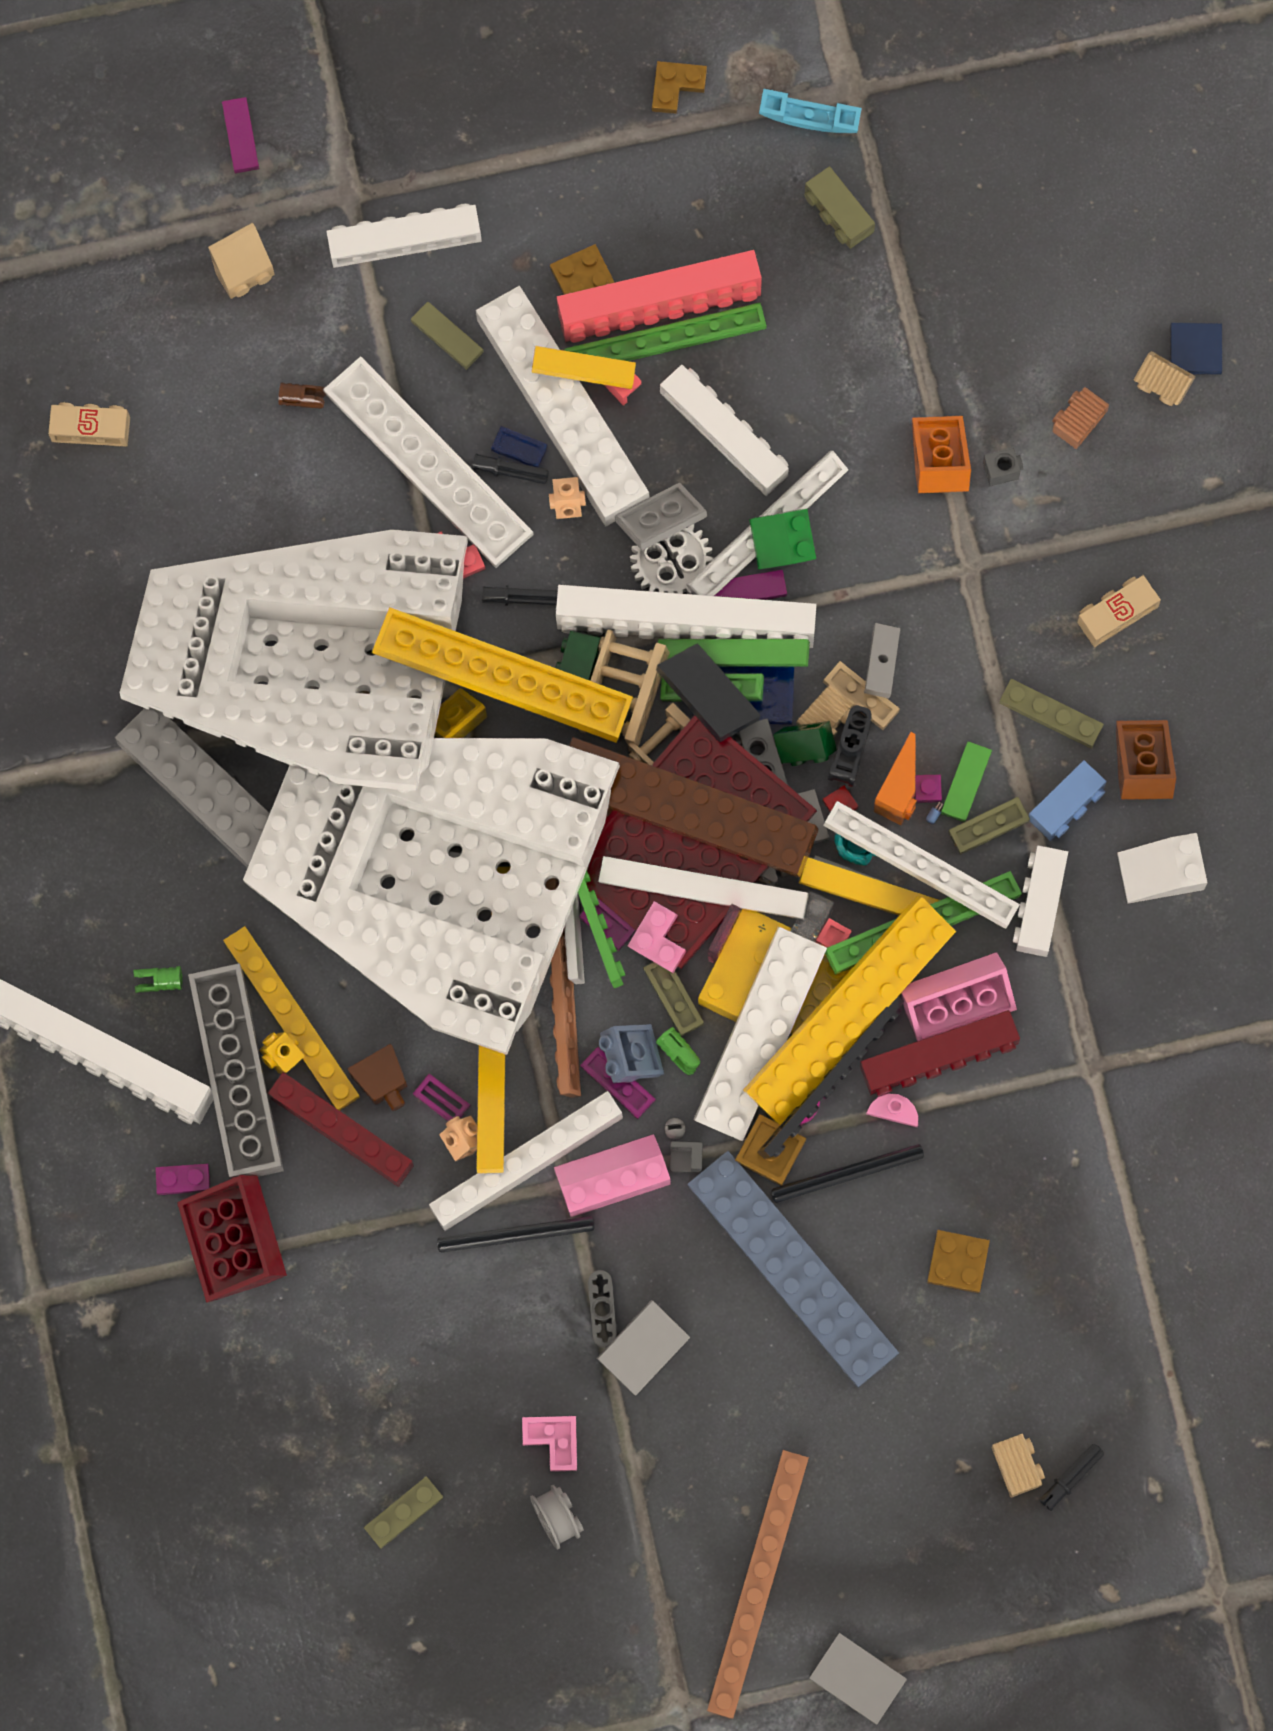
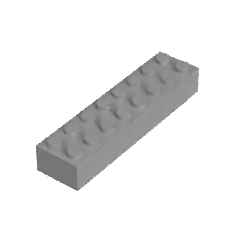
(195, 781)
(235, 1072)

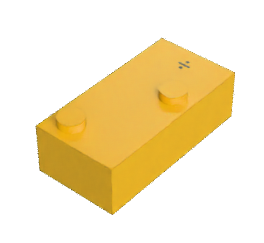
(738, 964)

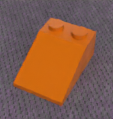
(941, 454)
(897, 793)

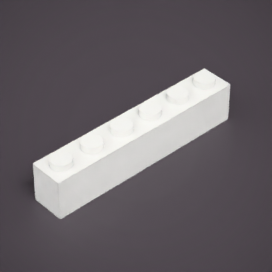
(404, 235)
(724, 430)

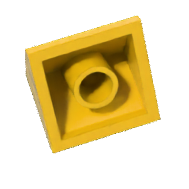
(459, 715)

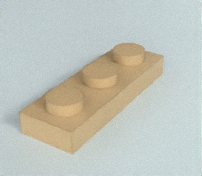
(853, 687)

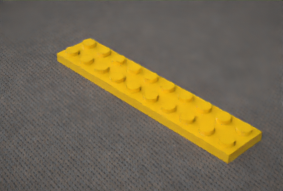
(502, 674)
(849, 1009)

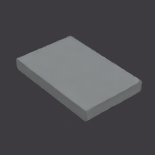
(660, 516)
(643, 1347)
(858, 1678)

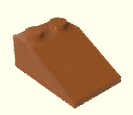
(1145, 760)

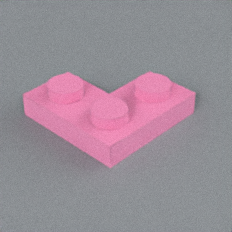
(651, 941)
(556, 1432)

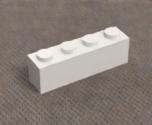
(1041, 902)

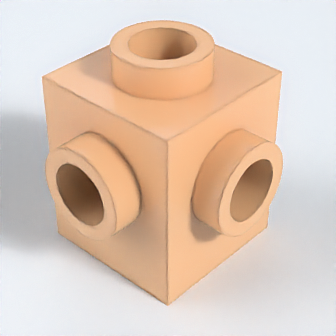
(567, 498)
(460, 1137)

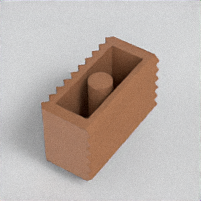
(1080, 417)

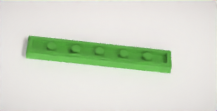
(747, 651)

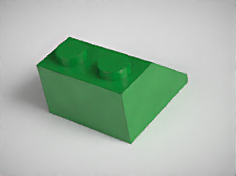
(782, 539)

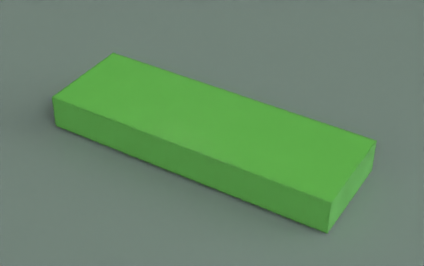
(966, 781)

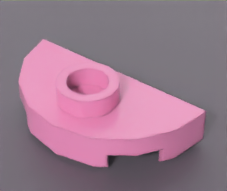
(895, 1109)

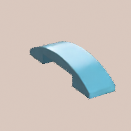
(809, 114)

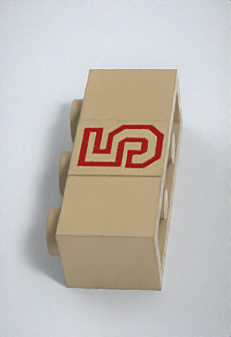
(89, 424)
(1118, 610)

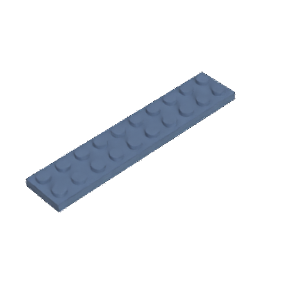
(793, 1269)

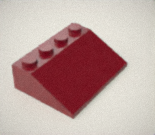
(231, 1237)

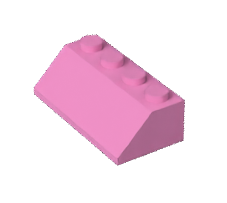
(958, 996)
(612, 1175)

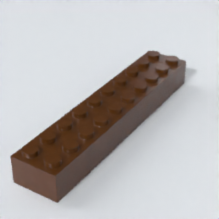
(707, 814)

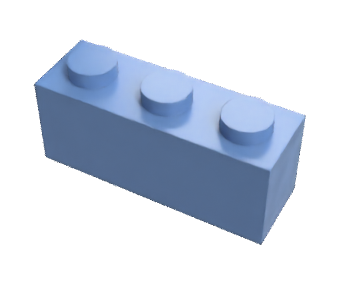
(1068, 801)

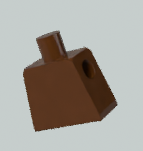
(381, 1077)

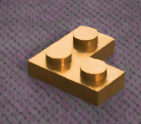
(674, 78)

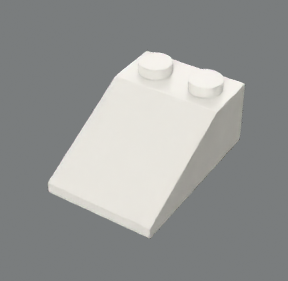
(1162, 868)

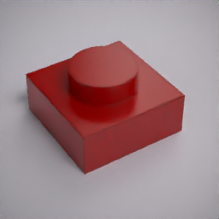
(841, 795)

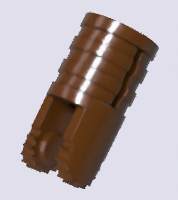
(301, 395)

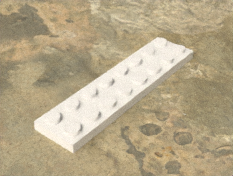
(760, 1030)

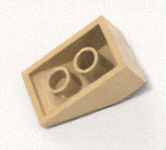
(241, 261)

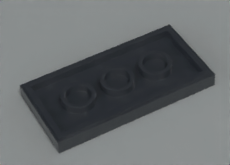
(708, 692)

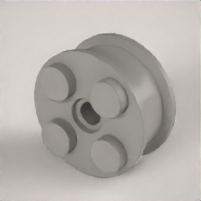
(556, 1517)

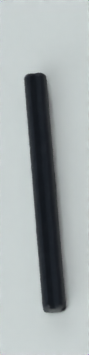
(847, 1173)
(515, 1234)

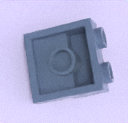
(631, 1053)

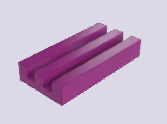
(423, 1086)

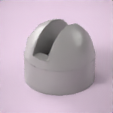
(674, 1134)

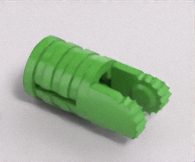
(164, 979)
(678, 1051)

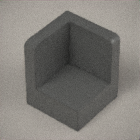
(686, 1157)

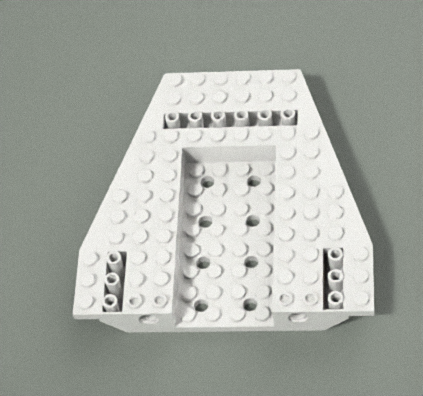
(206, 650)
(496, 800)

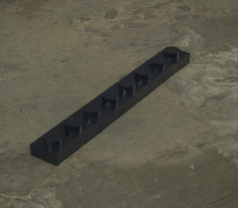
(791, 1125)

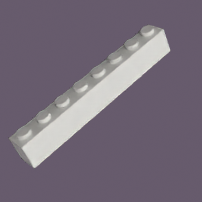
(527, 1160)

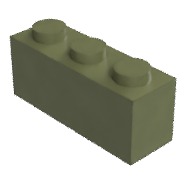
(839, 208)

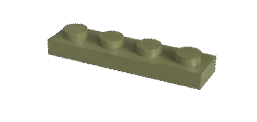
(1051, 713)

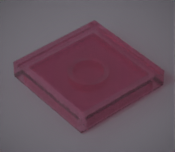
(723, 933)

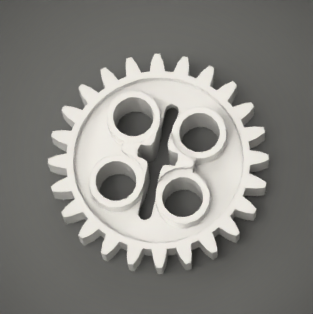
(651, 569)

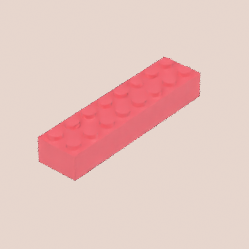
(659, 296)

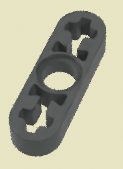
(593, 1290)

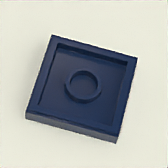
(1197, 347)

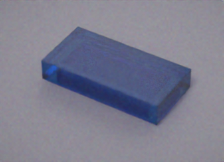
(519, 447)

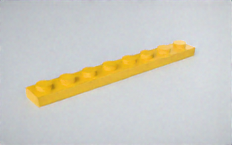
(291, 1018)

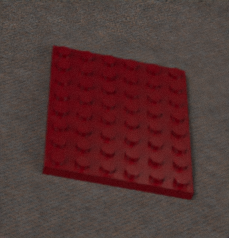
(715, 764)

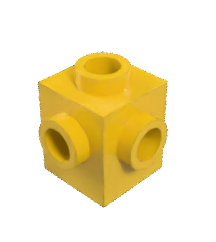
(280, 1052)

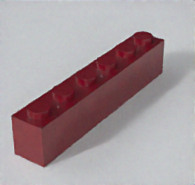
(939, 1053)
(340, 1129)

